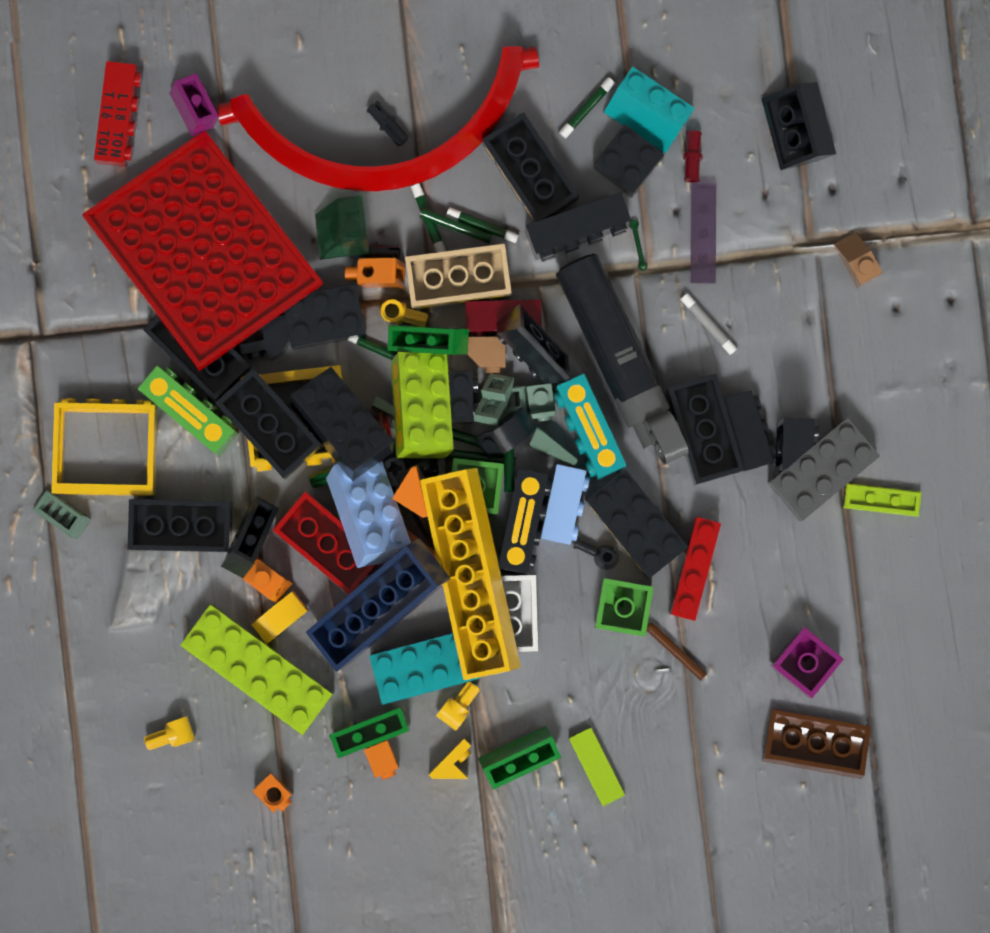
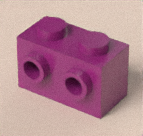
(194, 104)

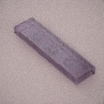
(703, 234)

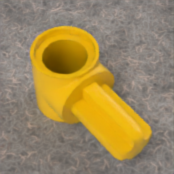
(404, 314)
(455, 710)
(175, 733)

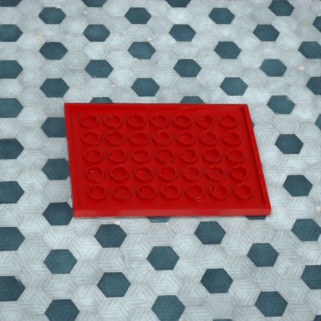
(202, 250)

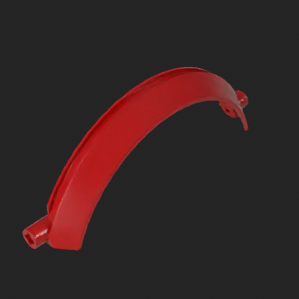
(399, 175)

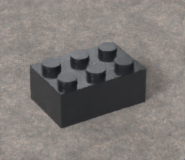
(325, 318)

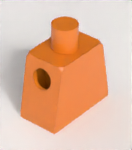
(386, 274)
(267, 580)

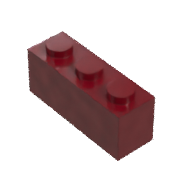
(483, 315)

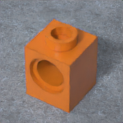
(382, 759)
(262, 789)

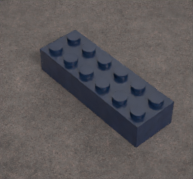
(378, 604)

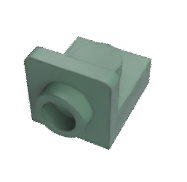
(540, 401)

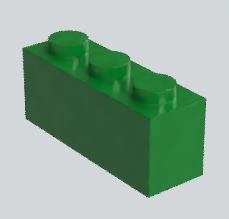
(428, 340)
(369, 732)
(519, 757)

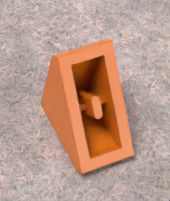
(410, 493)

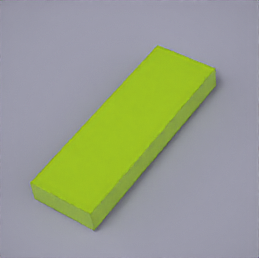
(882, 500)
(596, 766)

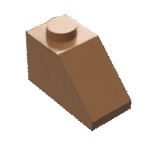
(858, 259)
(487, 353)

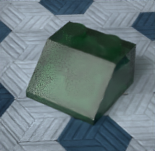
(342, 228)

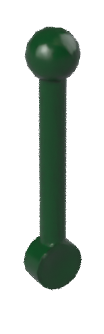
(634, 226)

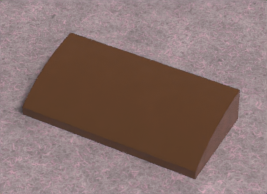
(816, 744)

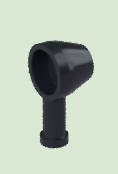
(597, 553)

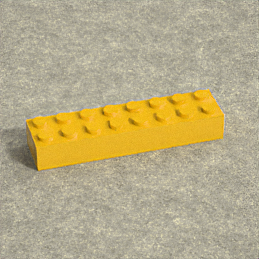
(469, 558)

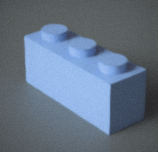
(564, 505)

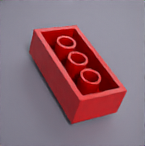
(322, 542)

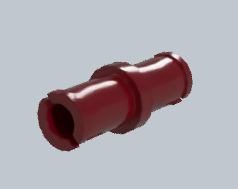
(692, 156)

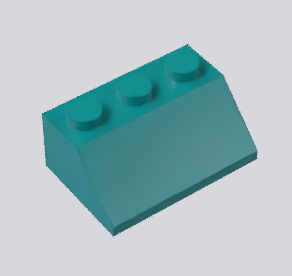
(649, 110)

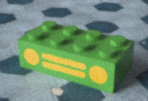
(192, 414)

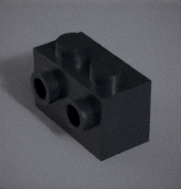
(461, 388)

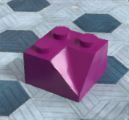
(806, 662)

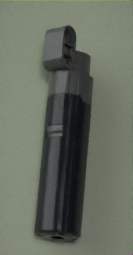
(621, 356)

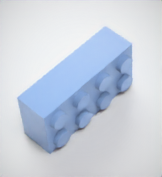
(368, 515)

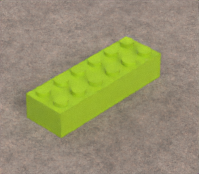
(257, 669)

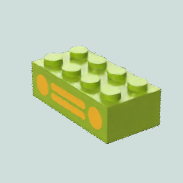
(421, 405)

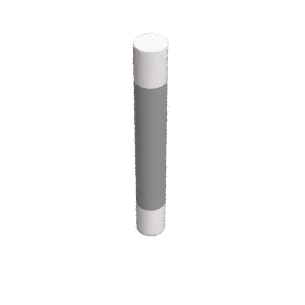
(708, 324)

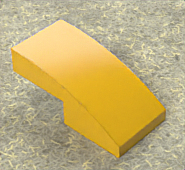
(280, 617)

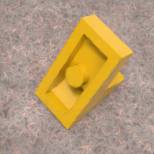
(447, 768)

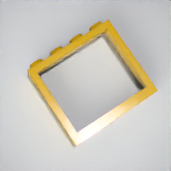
(285, 378)
(95, 406)

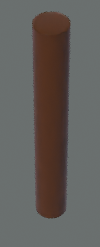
(676, 651)

